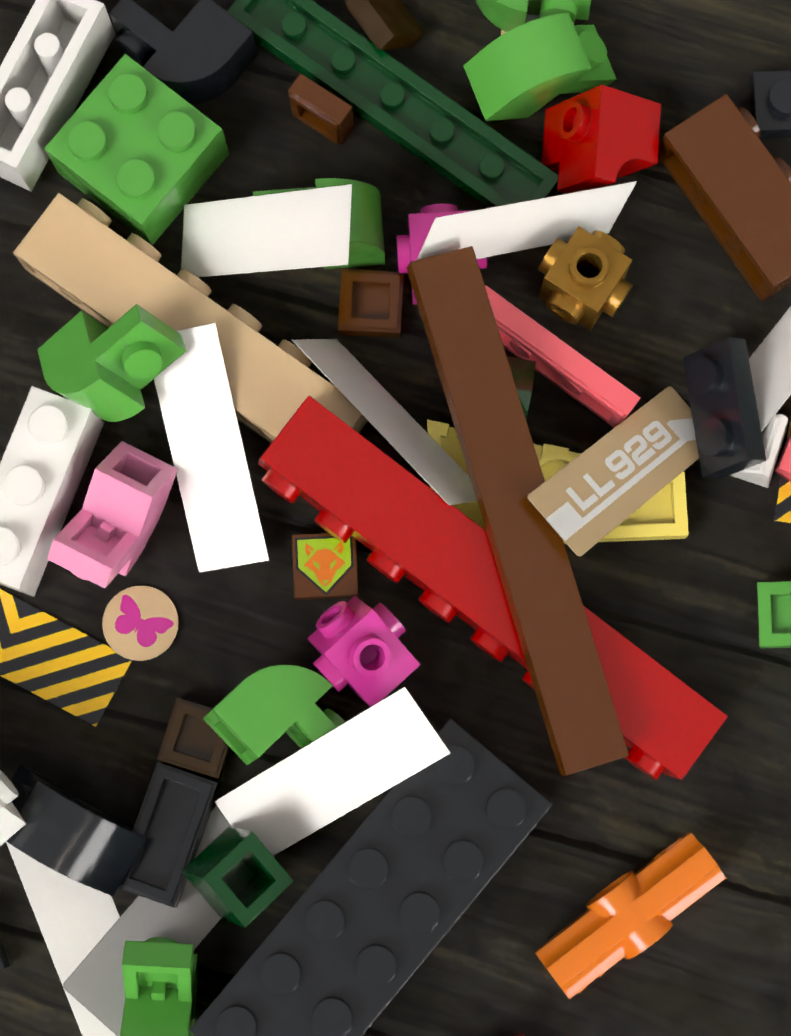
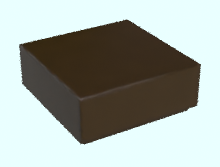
(386, 23)
(192, 742)

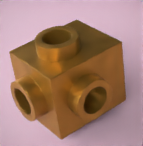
(583, 298)

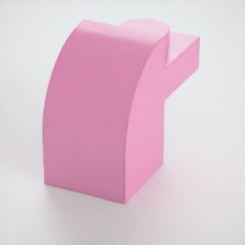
(116, 516)

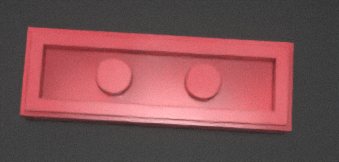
(562, 363)

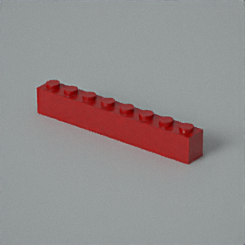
(453, 562)

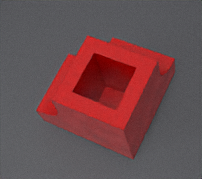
(600, 138)

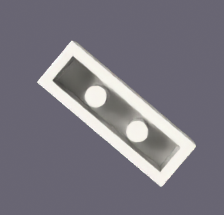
(46, 80)
(40, 482)

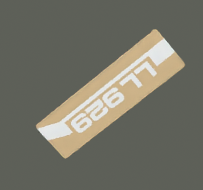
(619, 472)

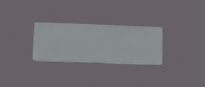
(99, 977)

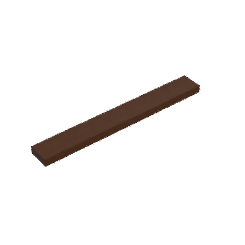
(524, 544)

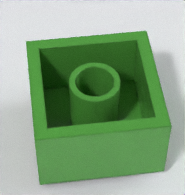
(138, 149)

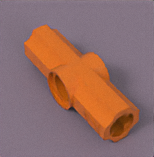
(630, 914)

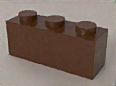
(735, 190)

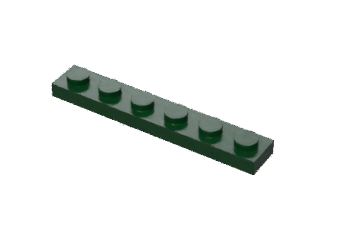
(396, 101)

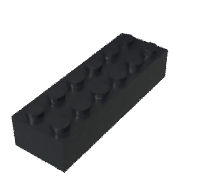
(382, 900)

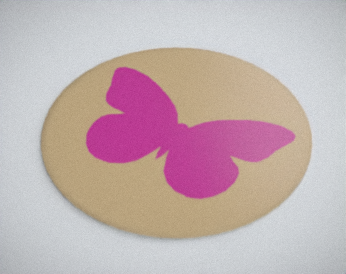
(140, 623)

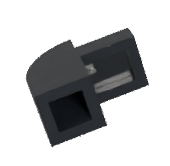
(195, 59)
(72, 834)

